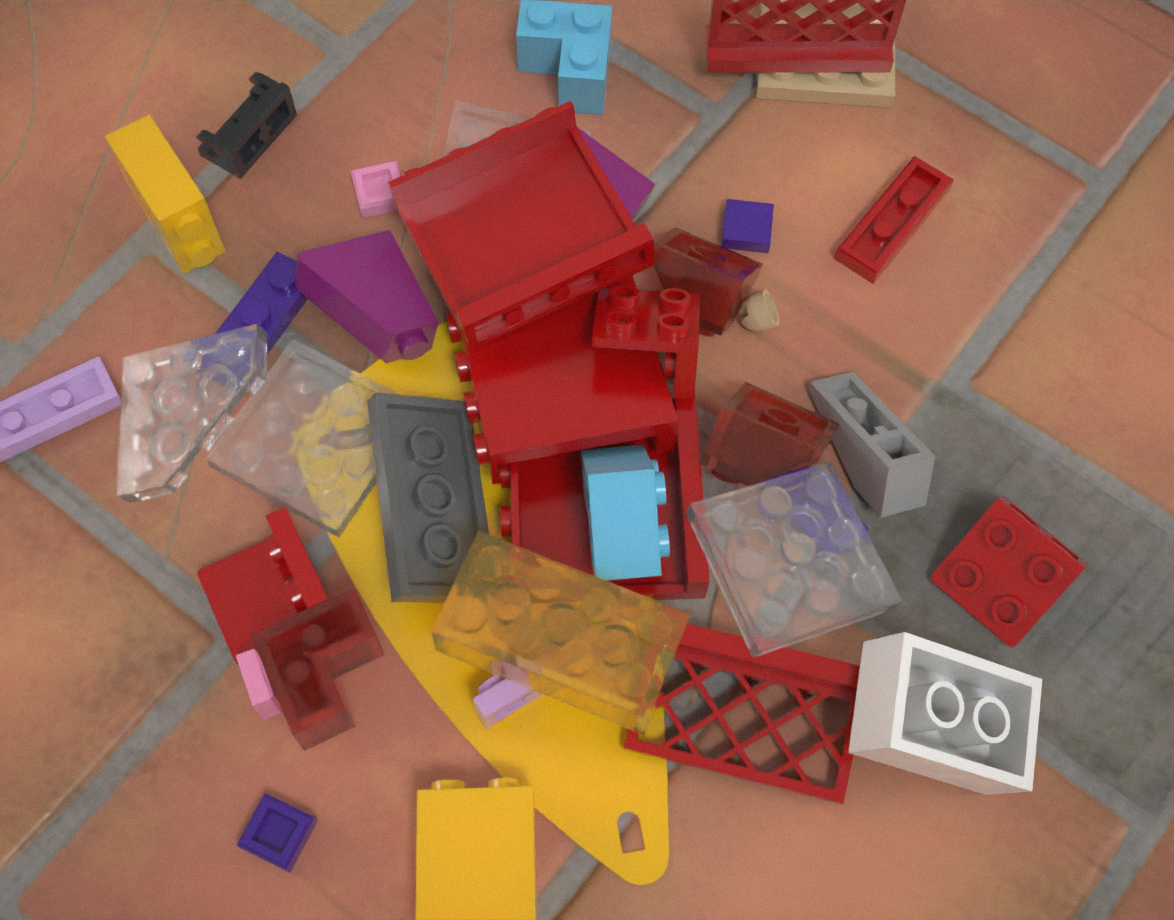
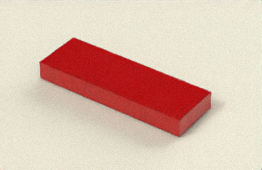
(893, 219)

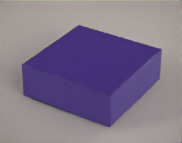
(747, 226)
(277, 833)

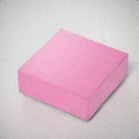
(373, 188)
(258, 684)

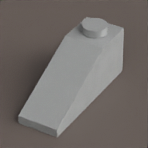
(874, 445)

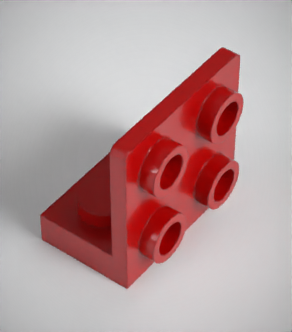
(652, 322)
(1008, 571)
(261, 584)

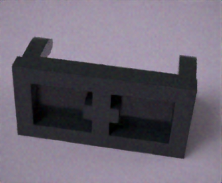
(250, 127)

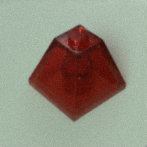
(709, 270)
(764, 437)

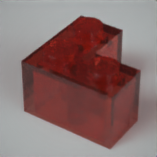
(306, 656)

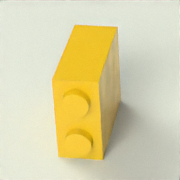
(166, 194)
(476, 851)

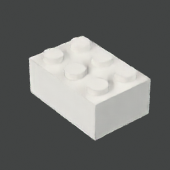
(946, 715)

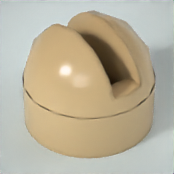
(759, 312)

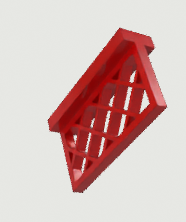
(805, 42)
(780, 667)

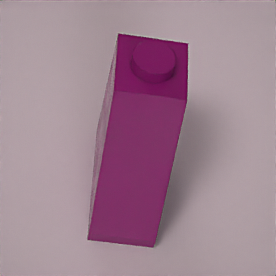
(370, 294)

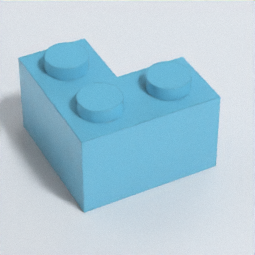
(570, 43)
(621, 507)

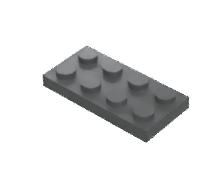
(425, 491)

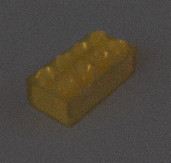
(560, 632)

